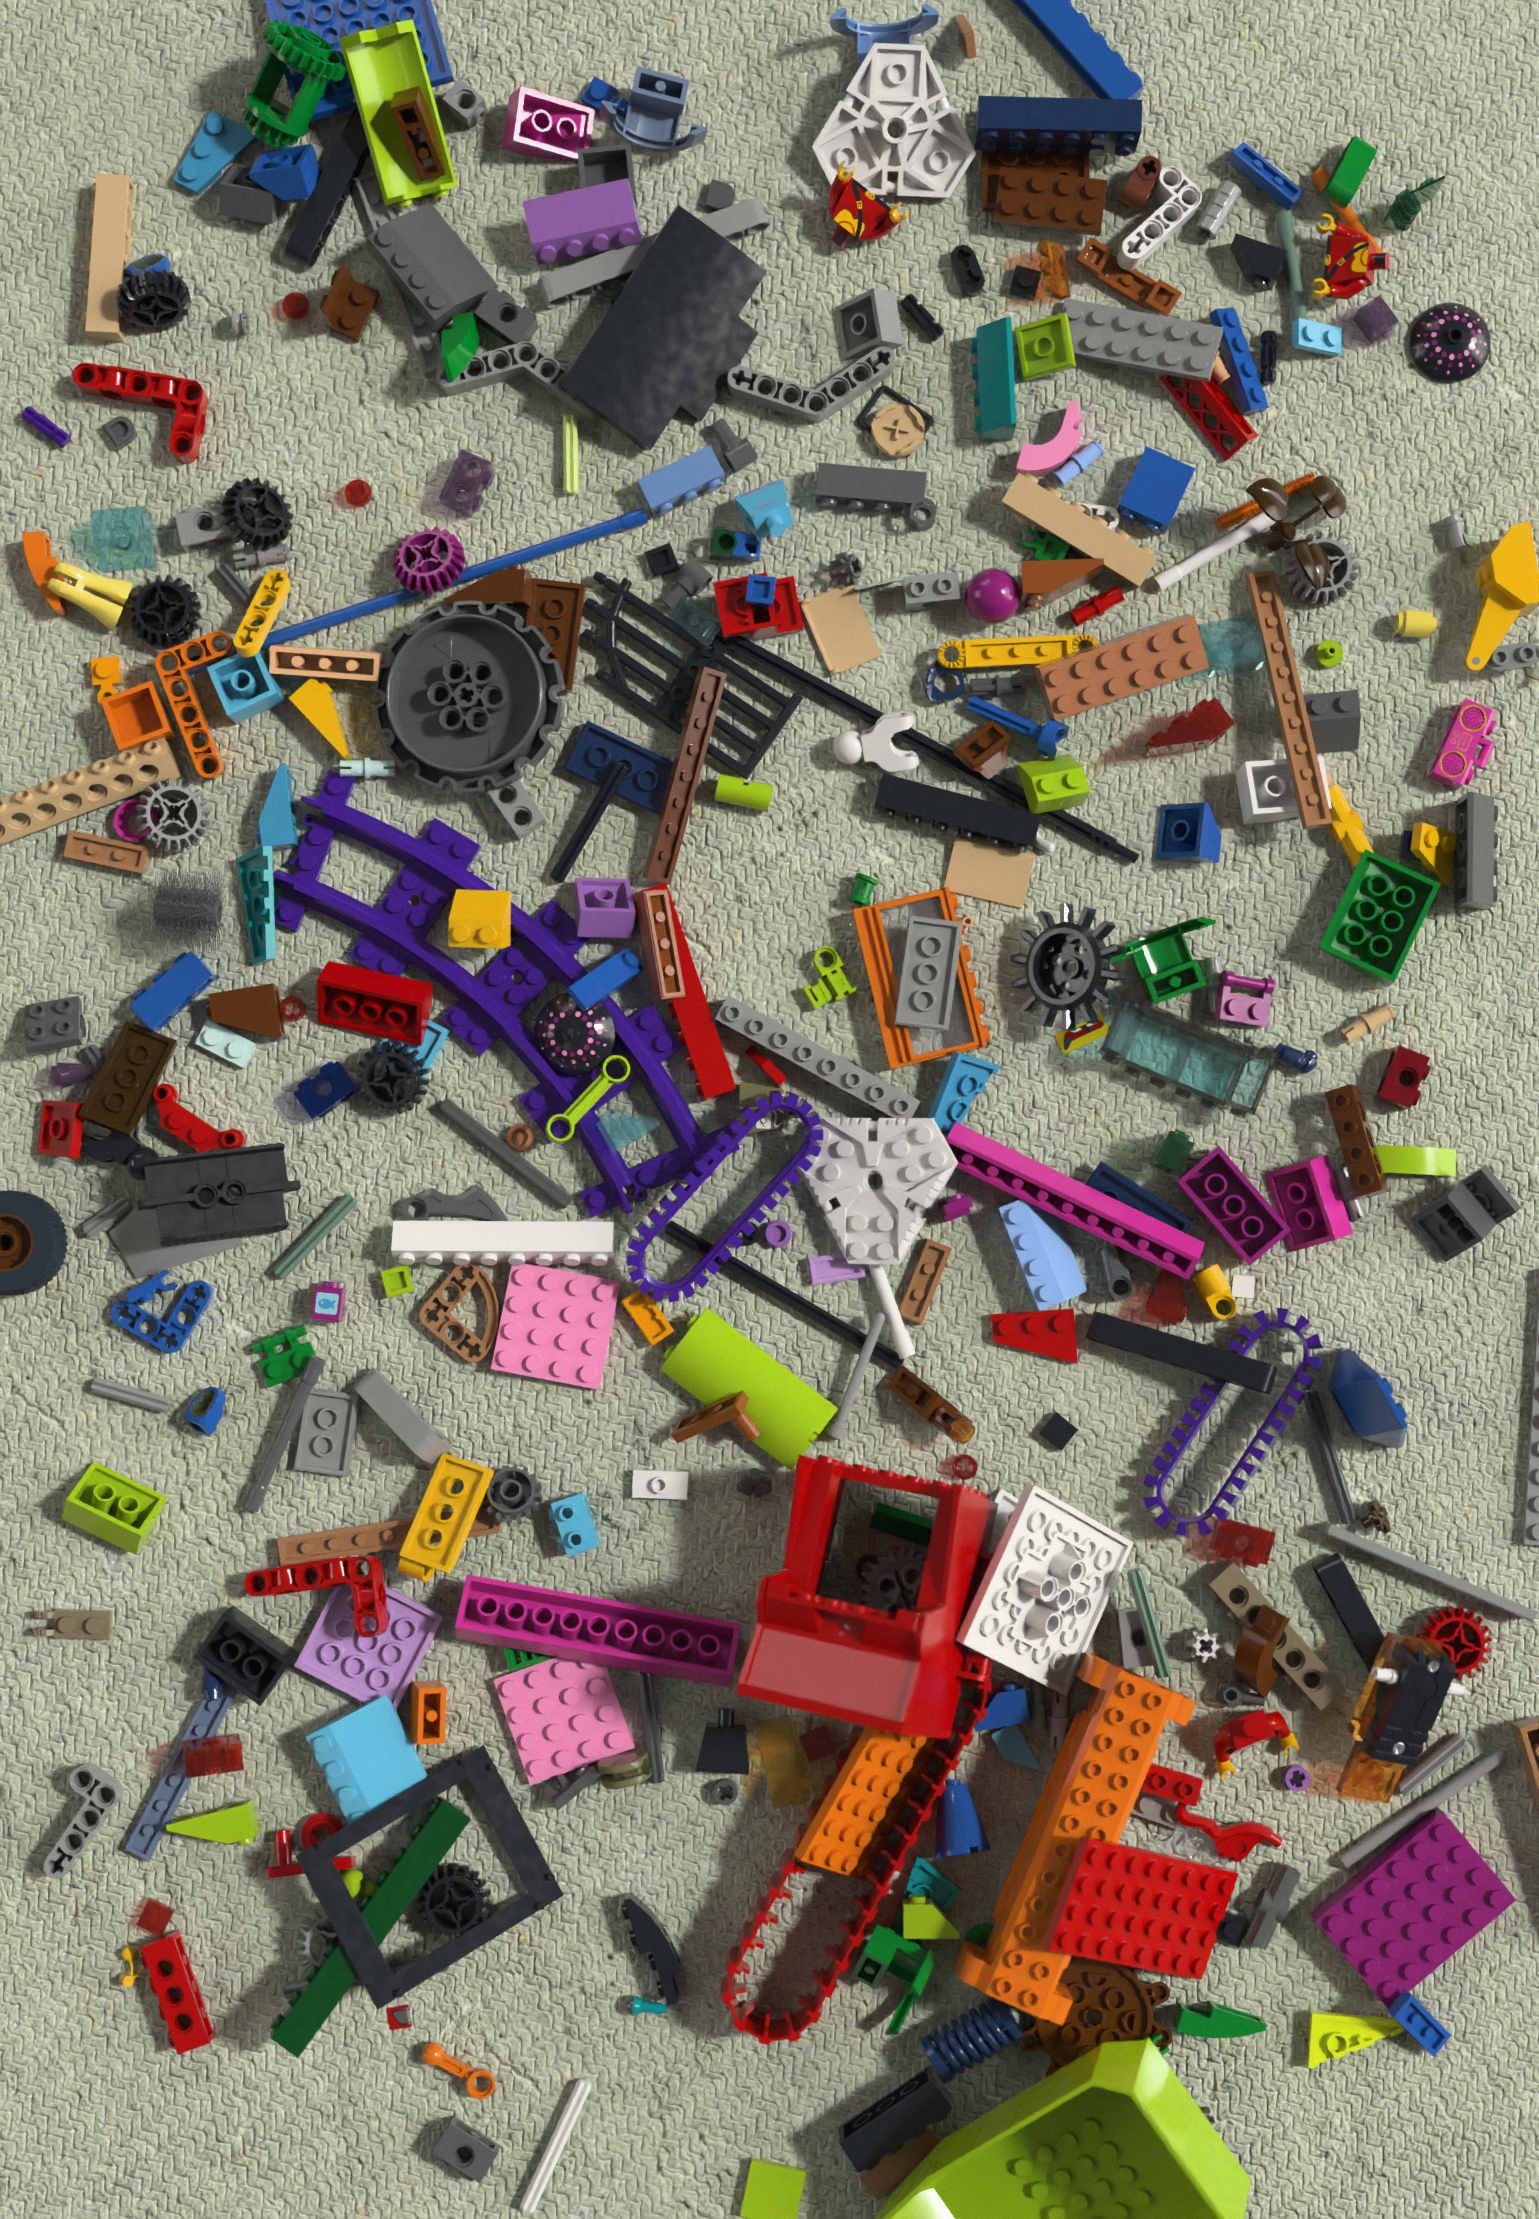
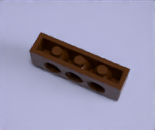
(1356, 1141)

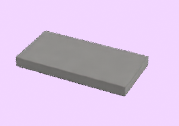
(928, 973)

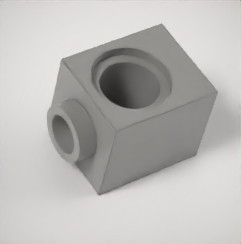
(460, 94)

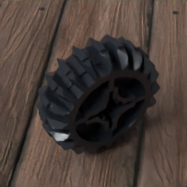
(153, 299)
(269, 511)
(142, 612)
(393, 1087)
(466, 1897)

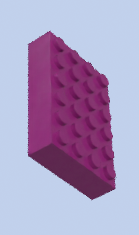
(1412, 1906)

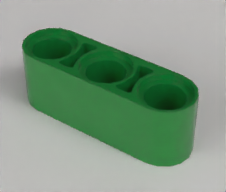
(1349, 172)

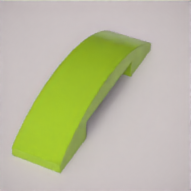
(1417, 1160)

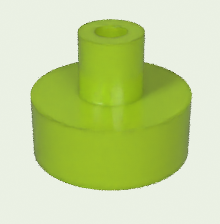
(1325, 658)

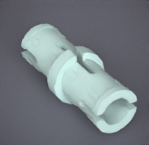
(367, 768)

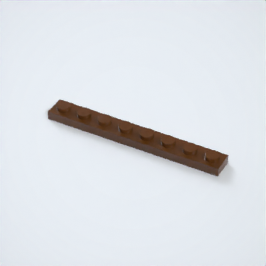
(684, 775)

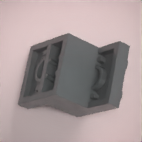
(1465, 1213)

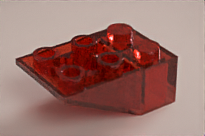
(1195, 733)

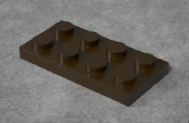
(128, 1079)

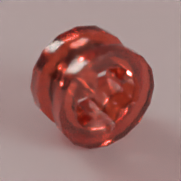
(292, 1017)
(971, 1461)

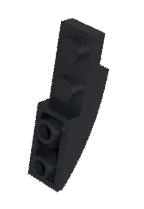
(651, 1936)

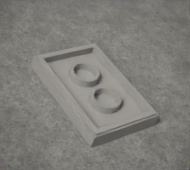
(327, 1432)

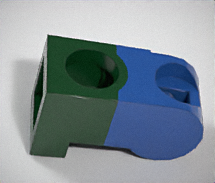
(734, 546)

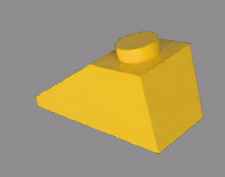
(321, 710)

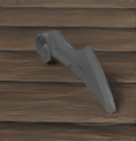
(473, 1203)

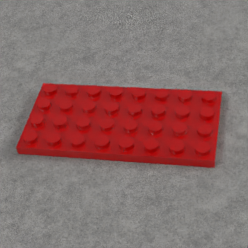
(1140, 1908)

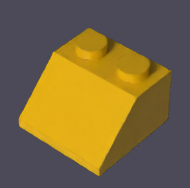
(480, 919)

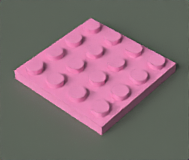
(555, 1325)
(563, 1716)

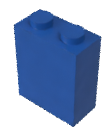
(1155, 490)

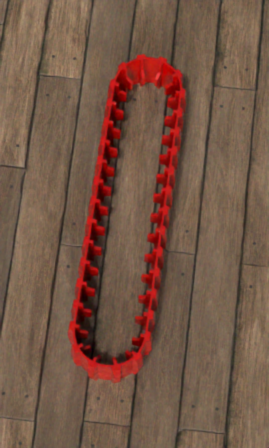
(791, 2026)

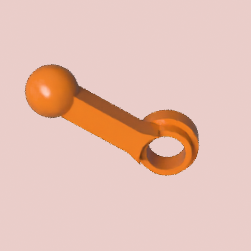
(433, 2055)

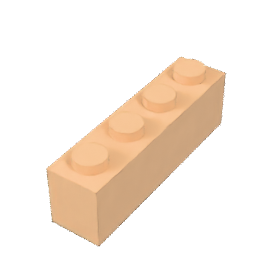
(325, 662)

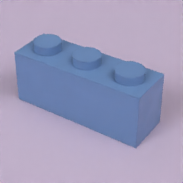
(681, 481)

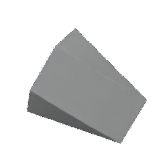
(139, 1242)

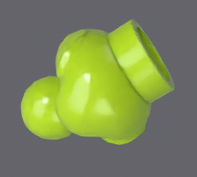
(352, 1880)

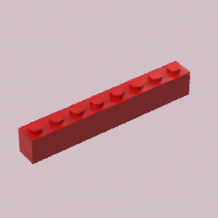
(697, 1022)

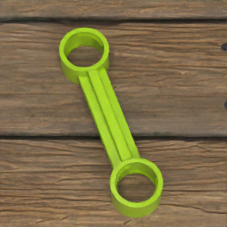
(587, 1099)

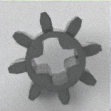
(845, 569)

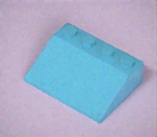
(366, 1757)

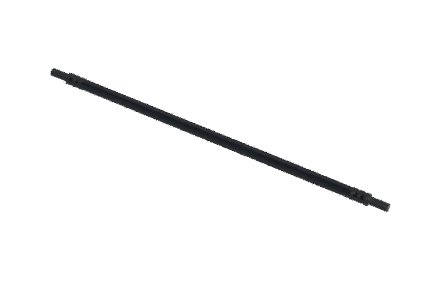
(920, 742)

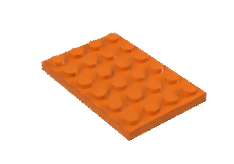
(866, 1801)

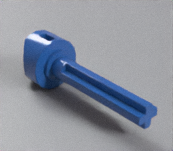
(1046, 736)

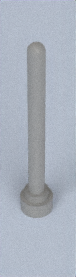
(838, 1424)

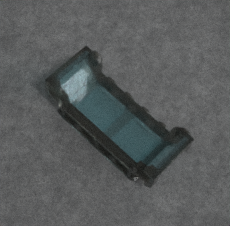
(1186, 1057)

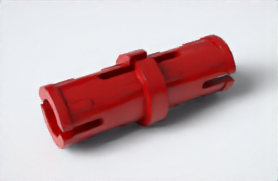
(1096, 606)

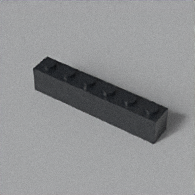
(957, 812)

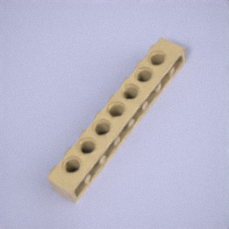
(86, 789)

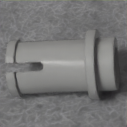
(1455, 531)

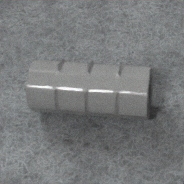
(1218, 210)

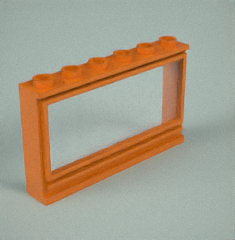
(882, 940)

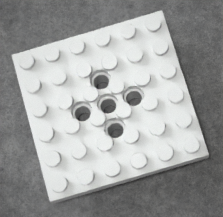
(1045, 1590)

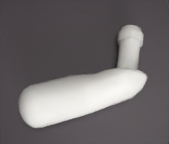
(1043, 844)

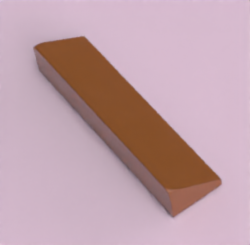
(659, 945)

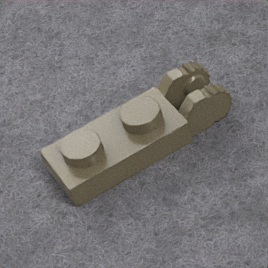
(75, 1623)

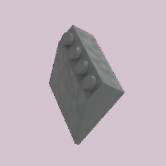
(430, 265)

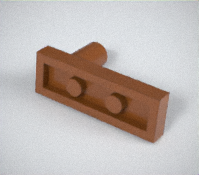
(715, 1414)

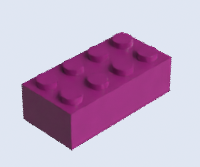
(1231, 1206)

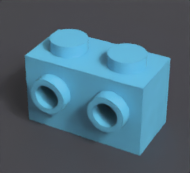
(574, 1524)

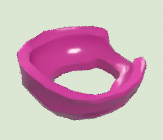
(121, 820)

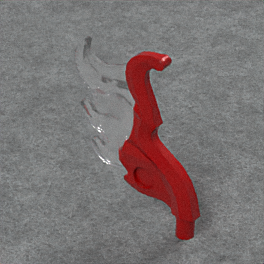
(1209, 1842)

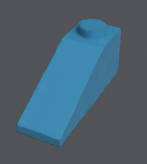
(278, 818)

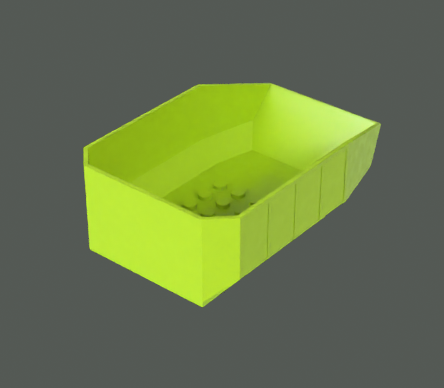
(1085, 2143)

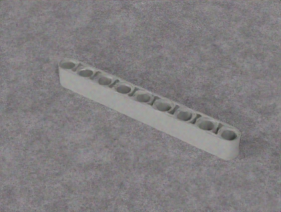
(618, 264)

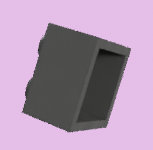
(606, 165)

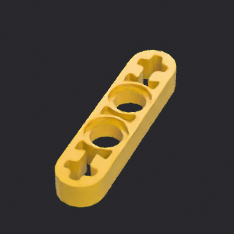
(257, 612)

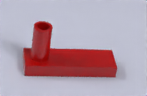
(283, 1858)

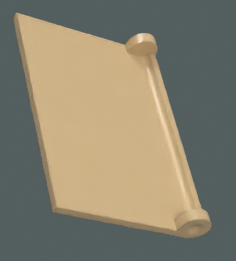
(840, 629)
(989, 872)

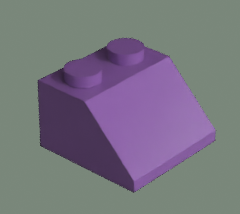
(604, 908)

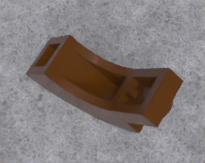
(1256, 1650)

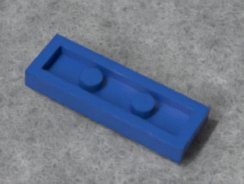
(1265, 176)
(1419, 2022)

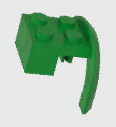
(1165, 961)
(900, 1959)

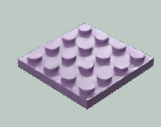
(373, 1664)

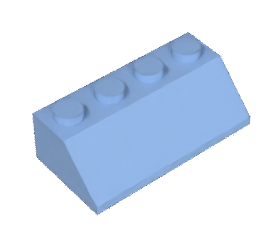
(1041, 1253)

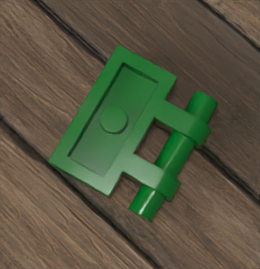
(288, 1364)

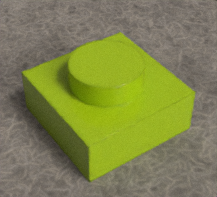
(397, 1281)

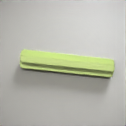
(570, 454)

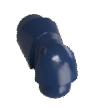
(1295, 1058)
(211, 1684)

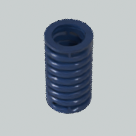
(977, 2043)

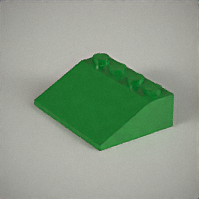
(1378, 917)

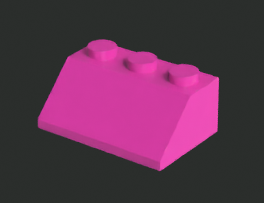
(1309, 1203)

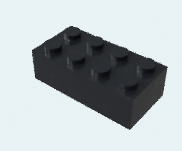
(895, 2119)

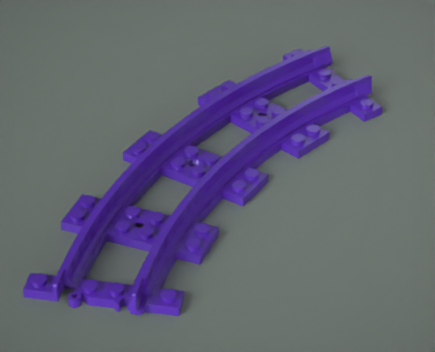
(492, 1003)

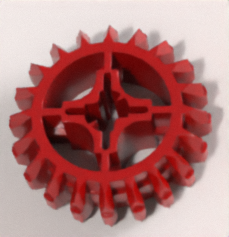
(1456, 1631)

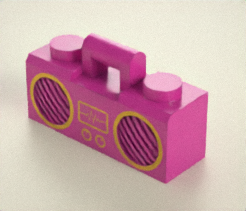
(1459, 744)

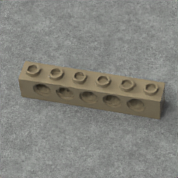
(1326, 1686)

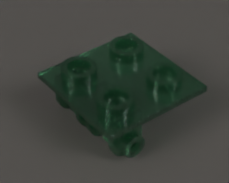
(1408, 203)

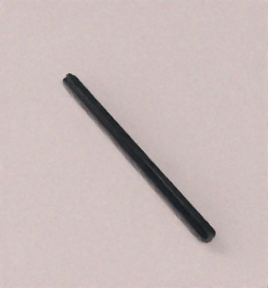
(784, 1295)

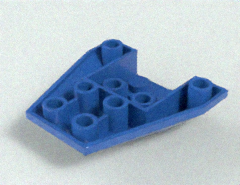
(1367, 1401)

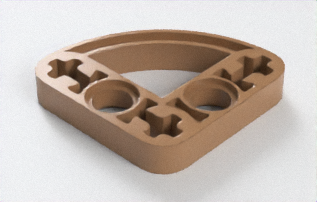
(446, 1318)

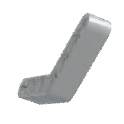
(515, 368)
(808, 396)

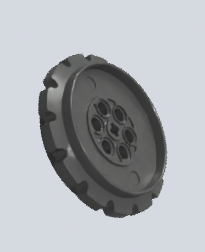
(513, 728)

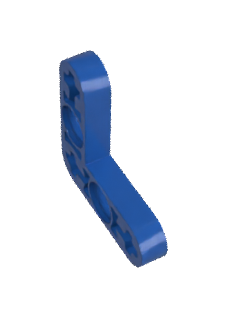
(173, 1325)

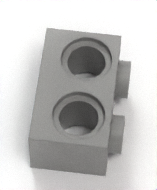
(520, 804)

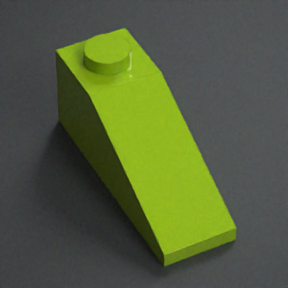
(223, 1824)

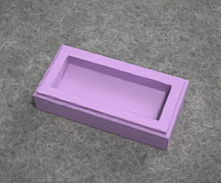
(833, 1268)

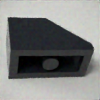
(1257, 261)

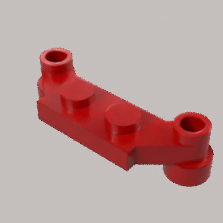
(191, 1127)

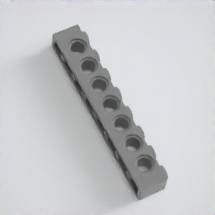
(815, 1060)

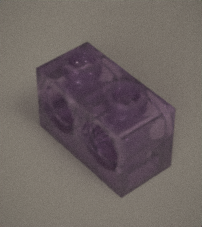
(460, 482)

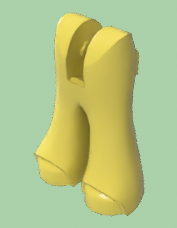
(103, 610)

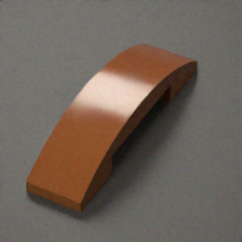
(1131, 284)

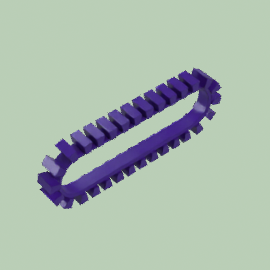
(1315, 1363)

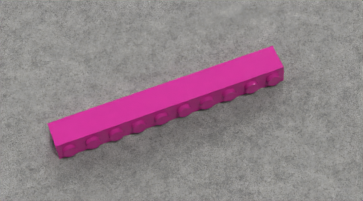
(1074, 1201)

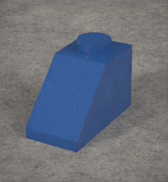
(1005, 1708)

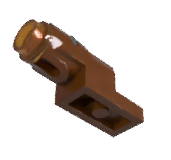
(931, 1405)

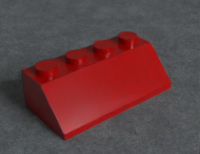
(374, 1002)

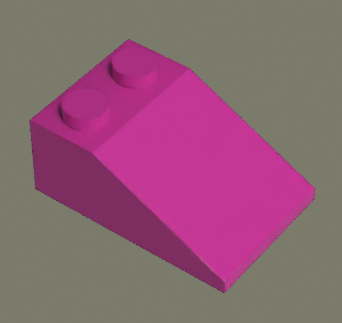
(546, 126)

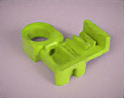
(832, 985)

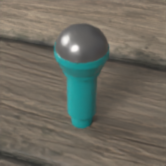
(635, 2005)

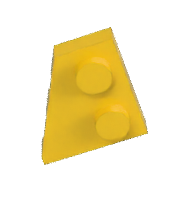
(1435, 850)

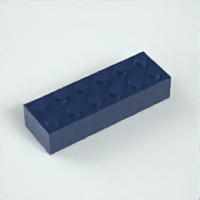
(1057, 125)

